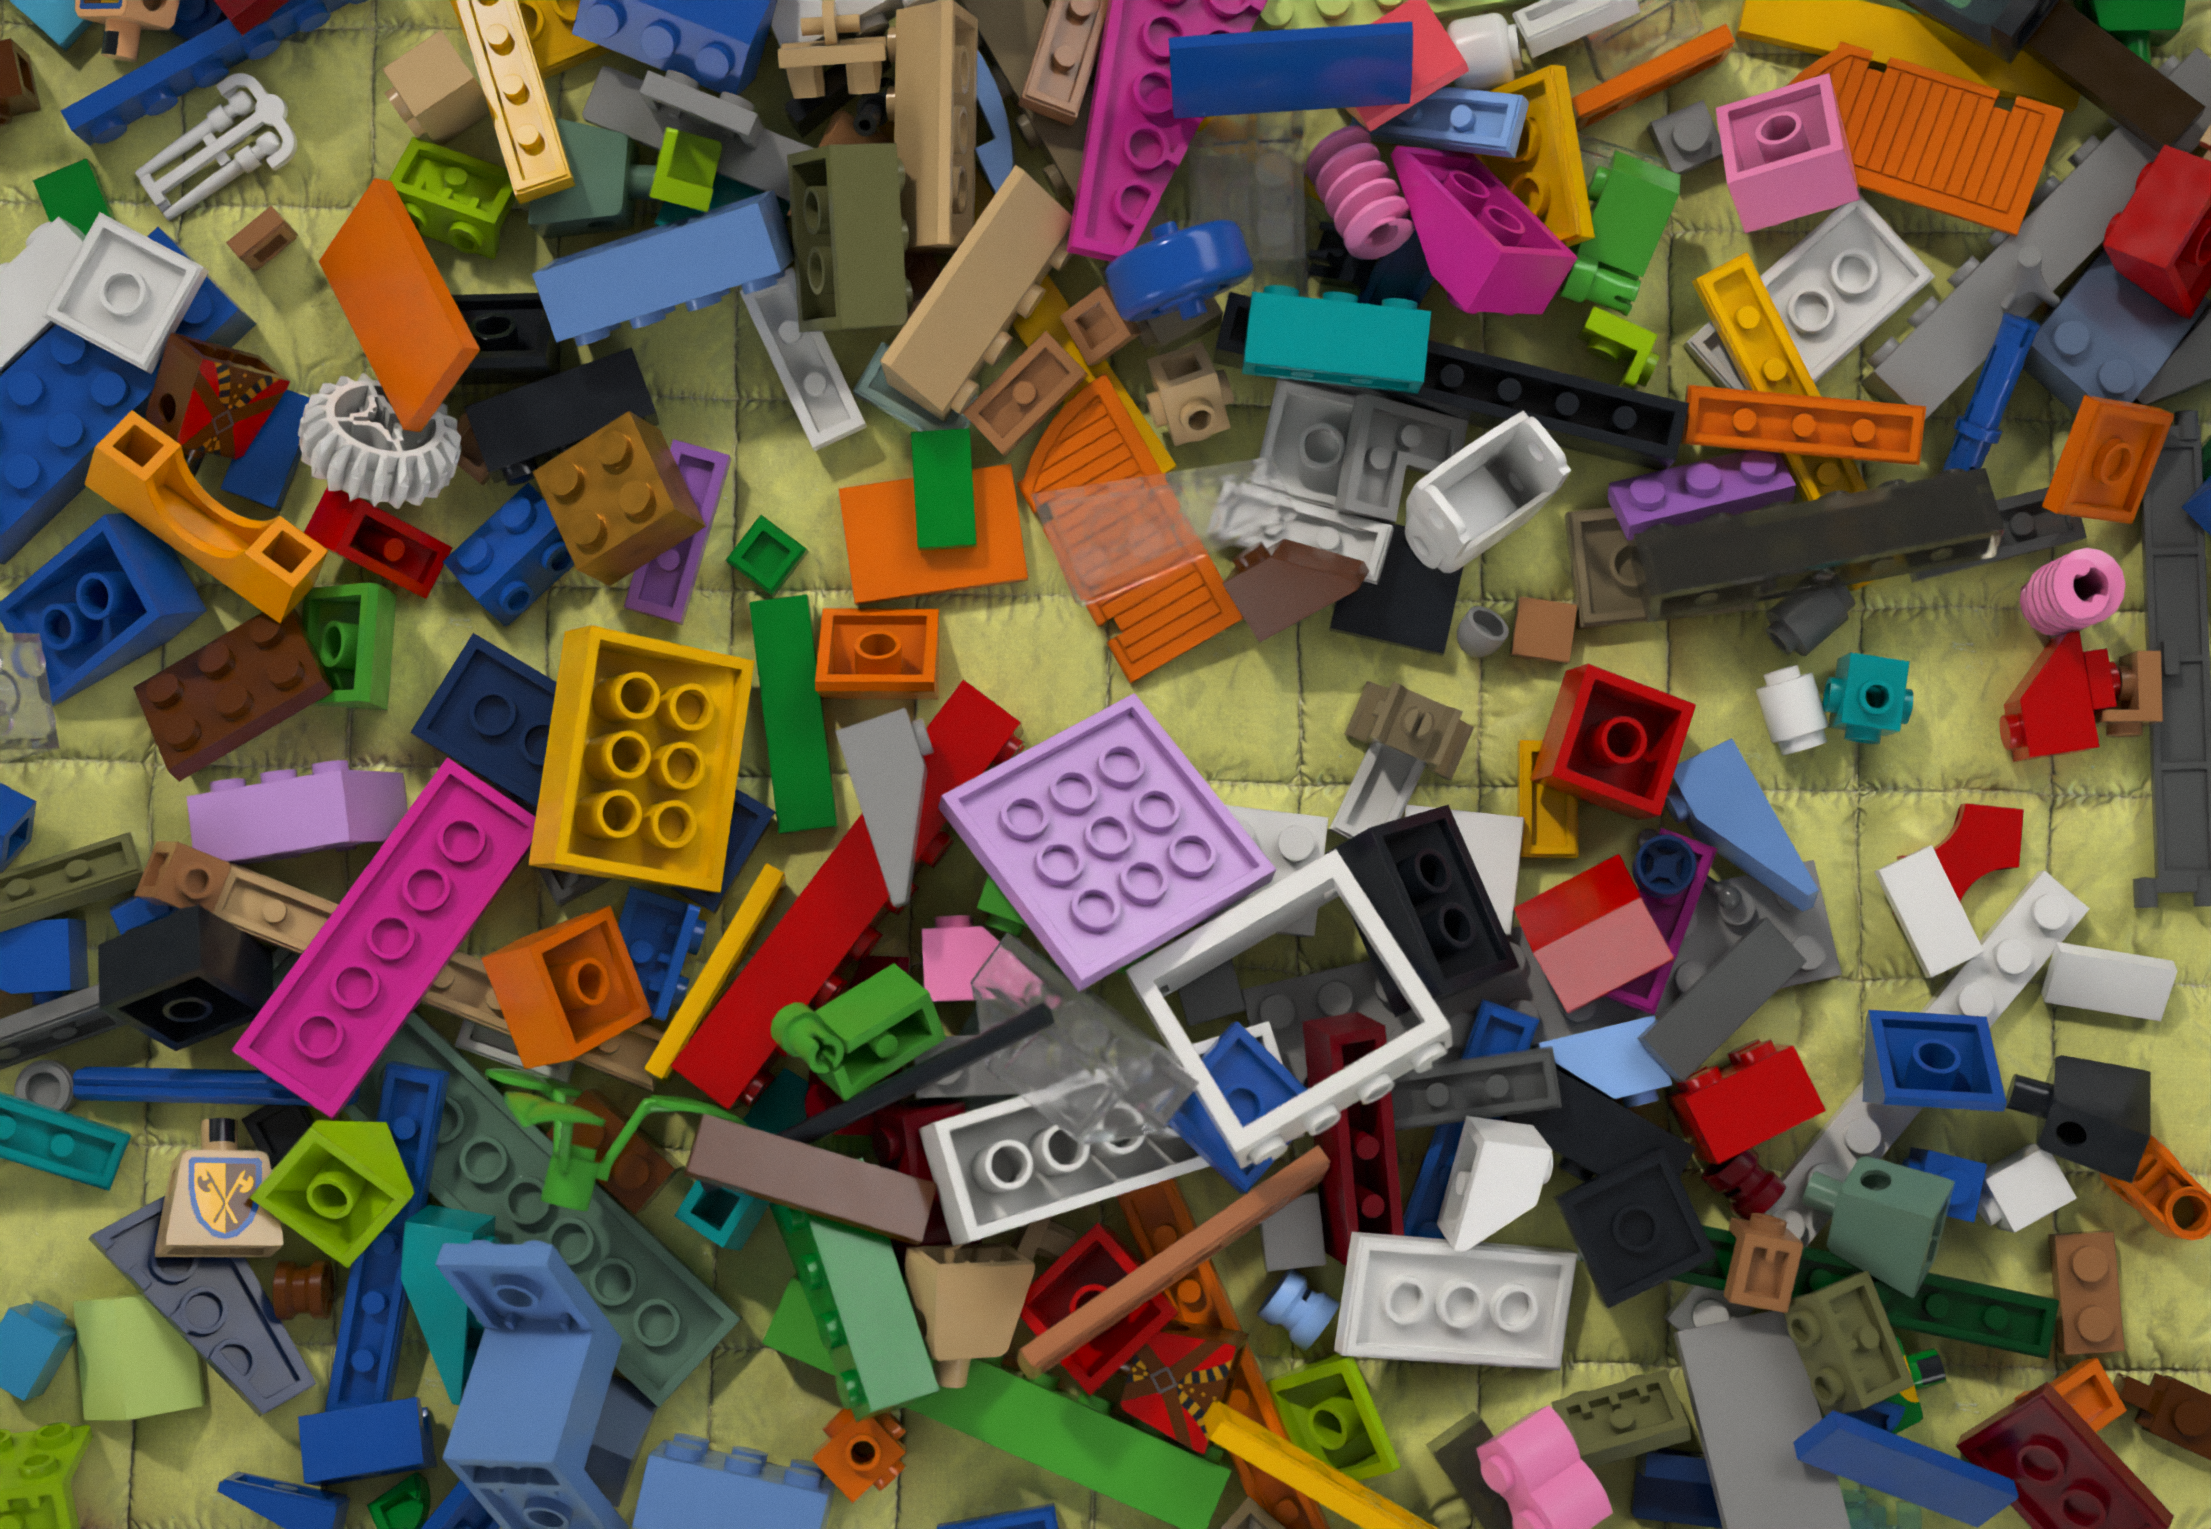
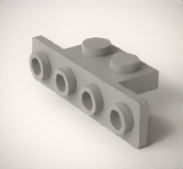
(650, 105)

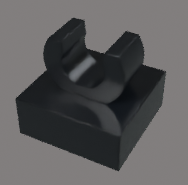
(1335, 265)

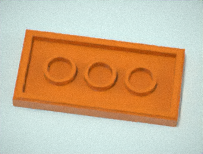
(398, 305)

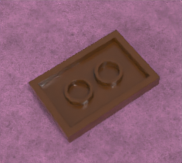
(231, 691)

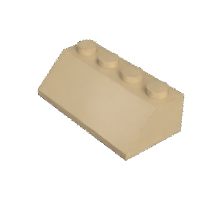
(935, 121)
(979, 297)

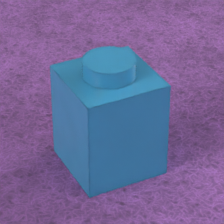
(32, 1348)

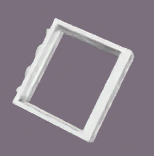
(1243, 928)

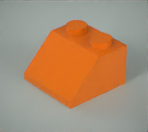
(567, 988)

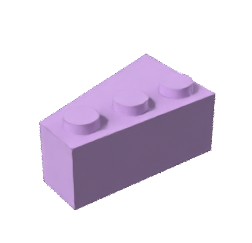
(295, 813)

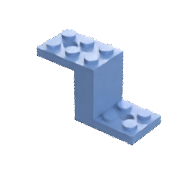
(531, 1387)

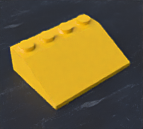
(641, 760)

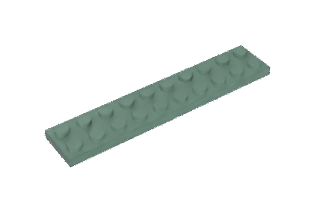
(499, 1169)

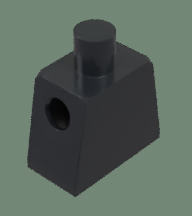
(2089, 1113)

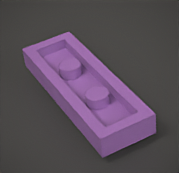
(1699, 489)
(667, 582)

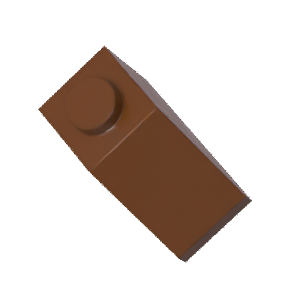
(1289, 583)

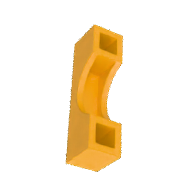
(151, 483)

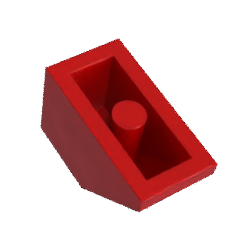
(377, 542)
(2051, 705)

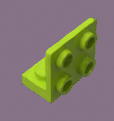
(38, 1475)

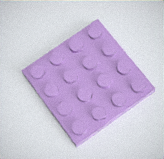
(1106, 840)

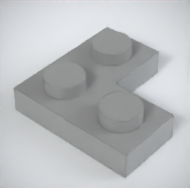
(1384, 443)

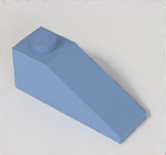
(1731, 813)

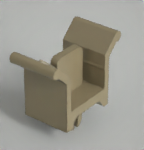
(1411, 726)

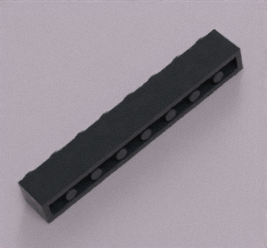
(1492, 389)

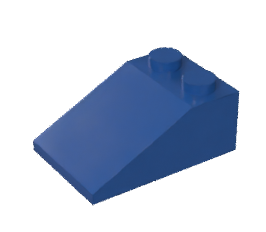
(103, 603)

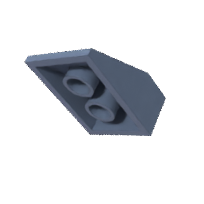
(2104, 337)

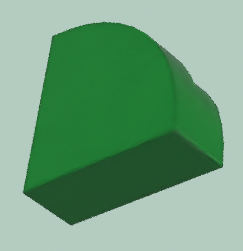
(403, 1505)

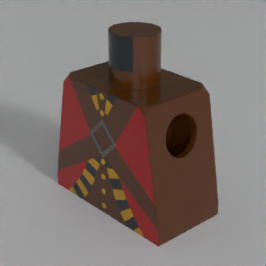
(212, 398)
(1180, 1377)

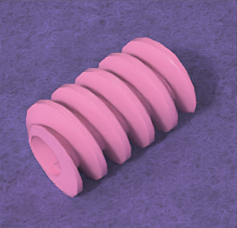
(1359, 193)
(2073, 592)

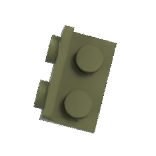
(1847, 1345)
(1624, 1418)

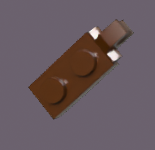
(2170, 1410)

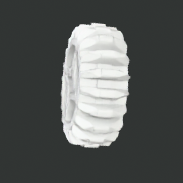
(361, 447)

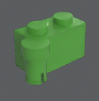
(1628, 219)
(861, 1031)

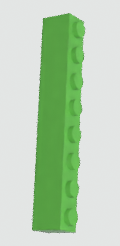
(1048, 1428)

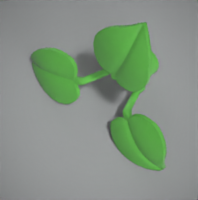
(571, 1165)

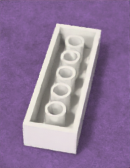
(1018, 1167)

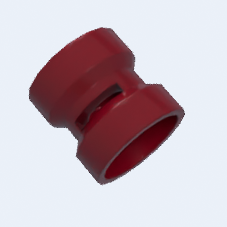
(1744, 1184)

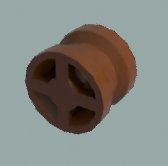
(303, 1290)

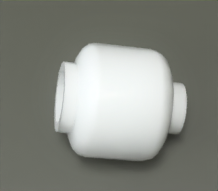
(1489, 50)

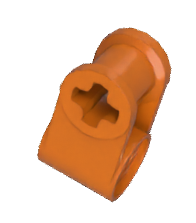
(2156, 1189)

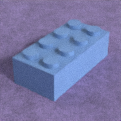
(666, 266)

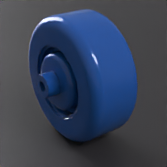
(1179, 270)

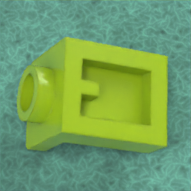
(1617, 338)

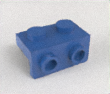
(512, 556)
(658, 938)

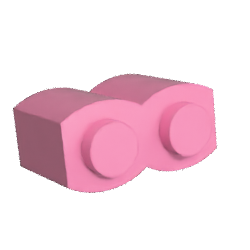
(1542, 1475)

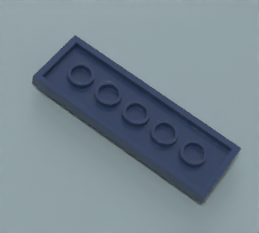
(497, 722)

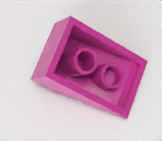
(1479, 234)

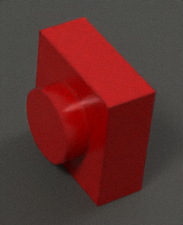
(2102, 679)

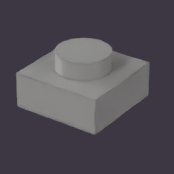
(1686, 139)

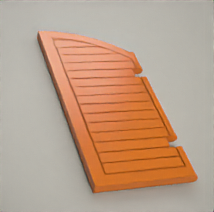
(1939, 137)
(1162, 617)

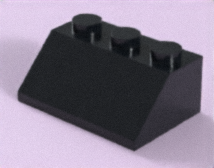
(1430, 903)

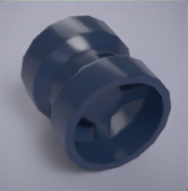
(1669, 859)

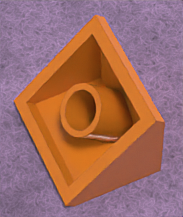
(878, 654)

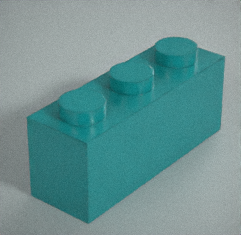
(1336, 339)

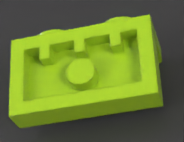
(454, 196)

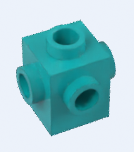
(1884, 685)

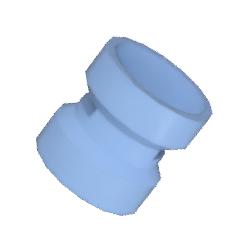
(1298, 1309)

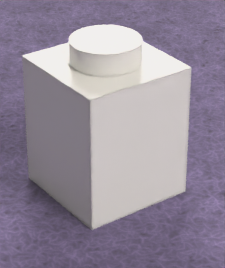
(2023, 1189)

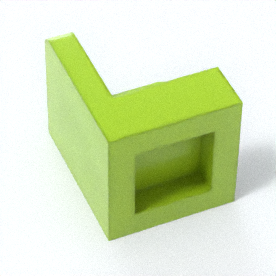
(686, 169)

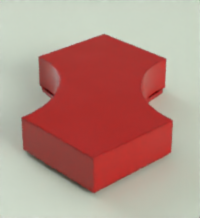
(1979, 843)

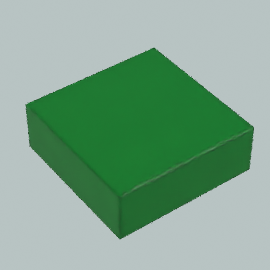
(767, 555)

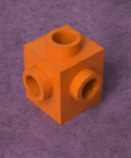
(856, 1471)

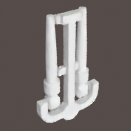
(269, 111)

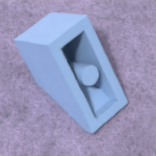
(1612, 1062)

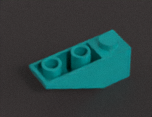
(729, 1215)
(444, 1318)

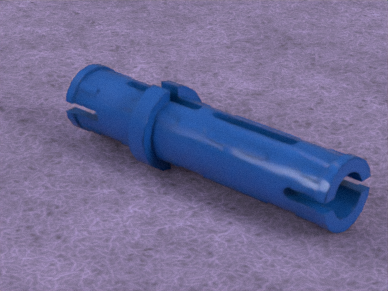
(1992, 392)

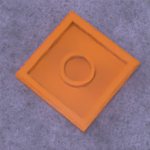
(2108, 460)

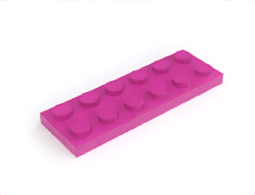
(388, 939)

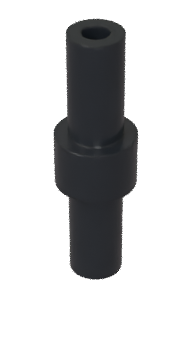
(872, 110)

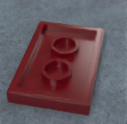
(2061, 1468)

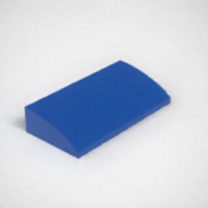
(1291, 70)

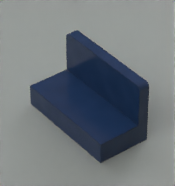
(1674, 1488)

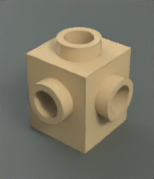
(1188, 394)

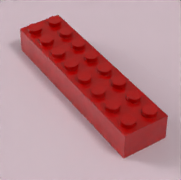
(838, 913)

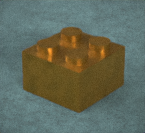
(618, 499)

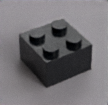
(184, 977)

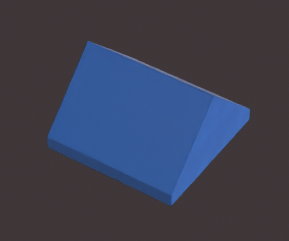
(1931, 1061)

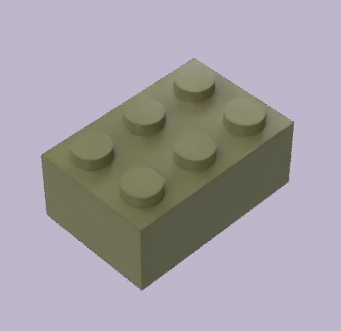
(849, 237)

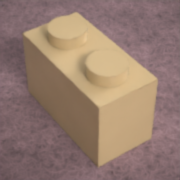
(435, 90)

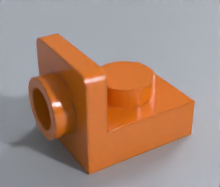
(2089, 1393)

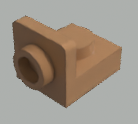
(2138, 696)
(182, 877)
(1762, 1263)

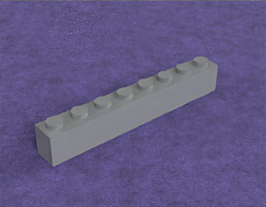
(2065, 225)

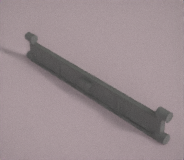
(2179, 629)

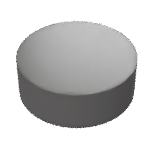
(47, 1084)

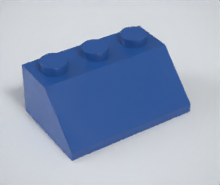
(705, 39)

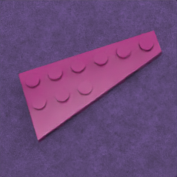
(1131, 123)

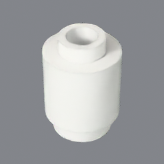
(1792, 710)

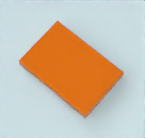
(885, 552)

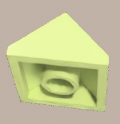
(133, 1361)

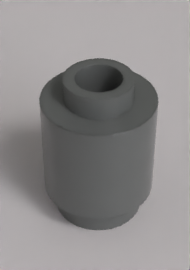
(1808, 619)

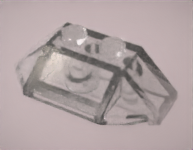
(1257, 176)
(1089, 1069)

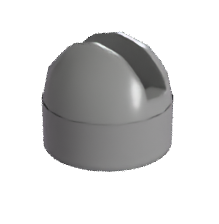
(1481, 632)

